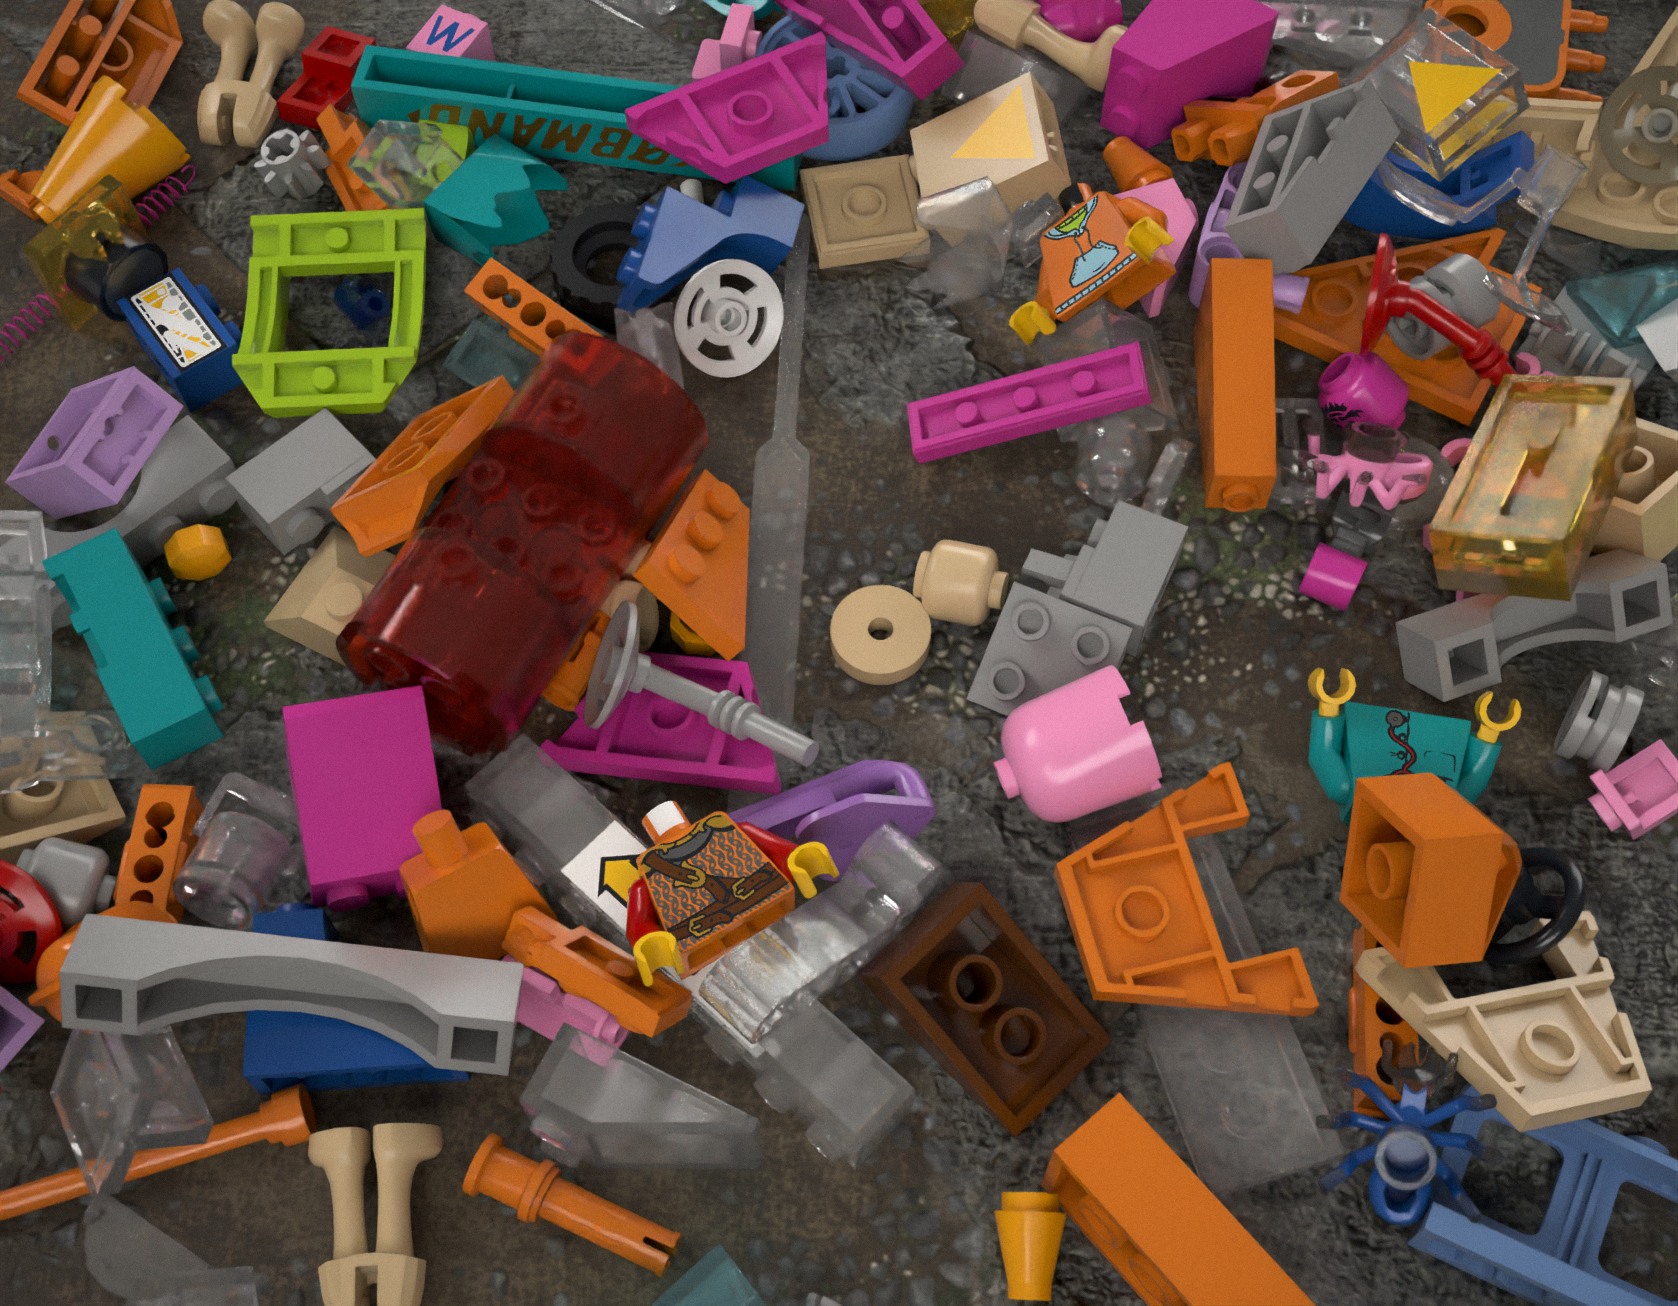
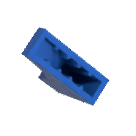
(318, 1049)

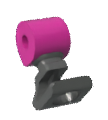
(1339, 565)

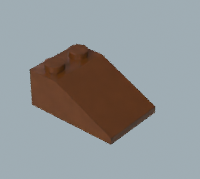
(985, 1005)

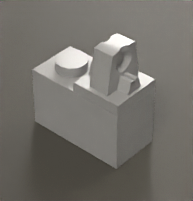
(299, 480)
(1117, 571)

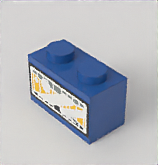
(184, 337)

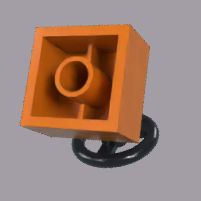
(1445, 879)

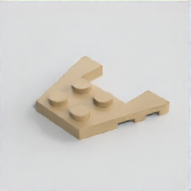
(1540, 1048)

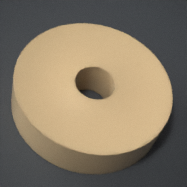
(880, 609)

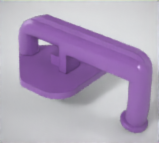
(845, 808)

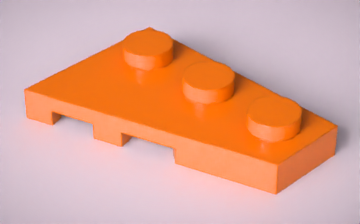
(703, 563)

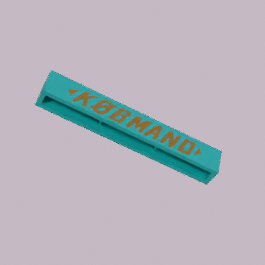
(529, 106)

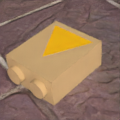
(999, 135)

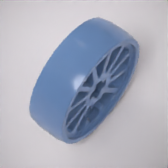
(849, 85)

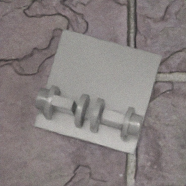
(1585, 349)
(1042, 647)

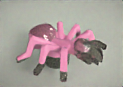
(1367, 459)

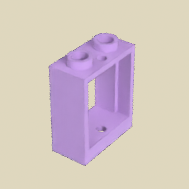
(103, 442)

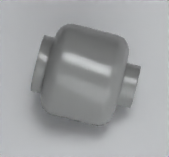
(72, 876)

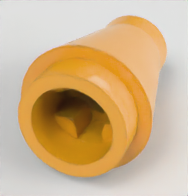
(1030, 1242)

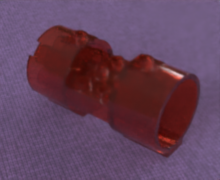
(528, 541)

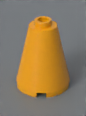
(107, 140)

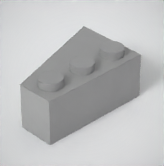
(1308, 174)

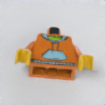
(1092, 253)

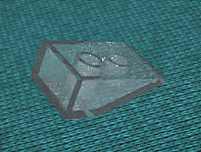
(629, 1115)

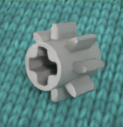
(292, 164)

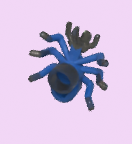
(1405, 1145)

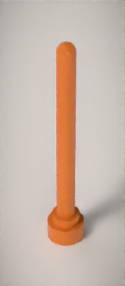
(284, 1118)

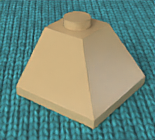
(327, 593)

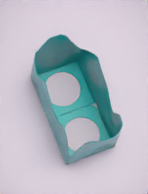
(491, 200)

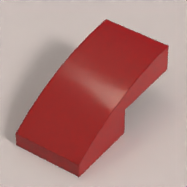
(327, 77)

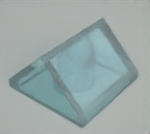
(1625, 298)

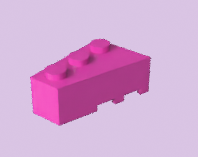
(884, 35)

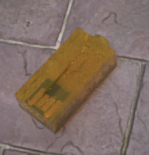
(1535, 486)

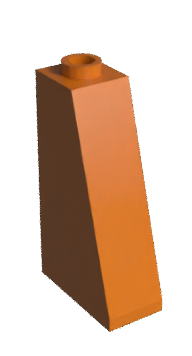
(1236, 383)

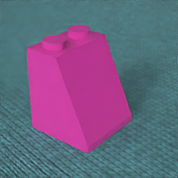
(1181, 55)
(358, 788)

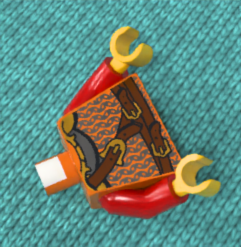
(712, 888)

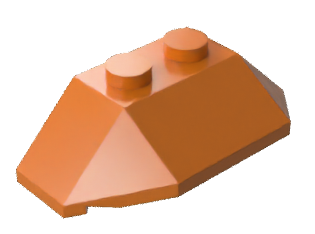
(97, 38)

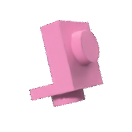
(737, 44)
(1638, 791)

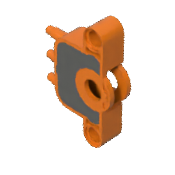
(1532, 38)

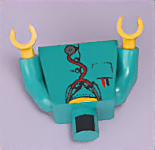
(1391, 741)

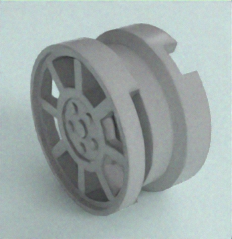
(1598, 722)

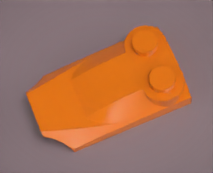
(404, 480)

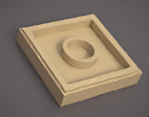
(862, 210)

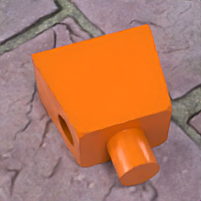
(465, 888)

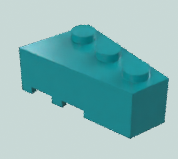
(136, 649)

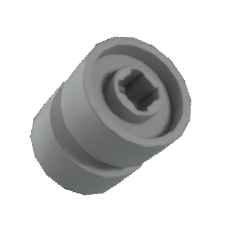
(1457, 286)

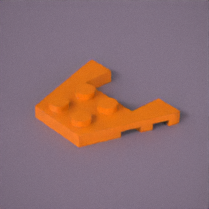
(1148, 922)

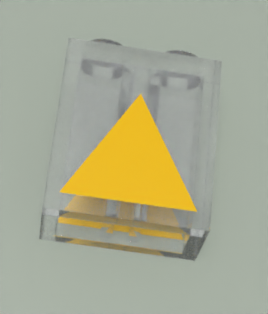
(1442, 91)

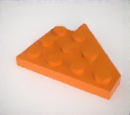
(1336, 310)

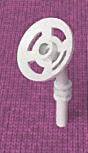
(721, 312)

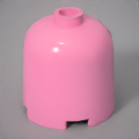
(1077, 750)

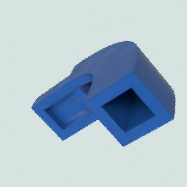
(1475, 178)

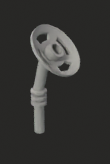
(625, 669)

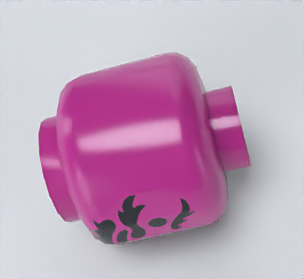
(1362, 391)

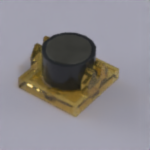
(103, 255)

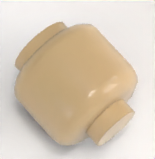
(960, 582)

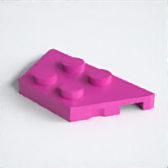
(744, 113)
(669, 742)

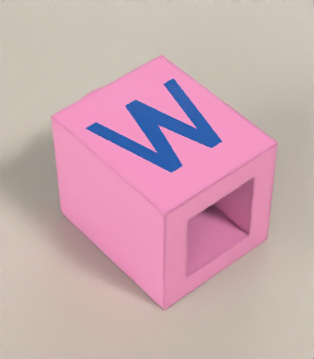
(455, 35)

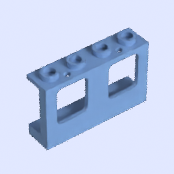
(1562, 1259)

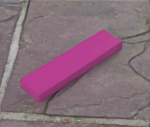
(1029, 402)

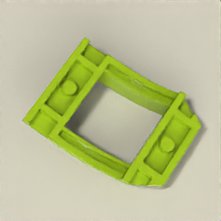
(330, 245)

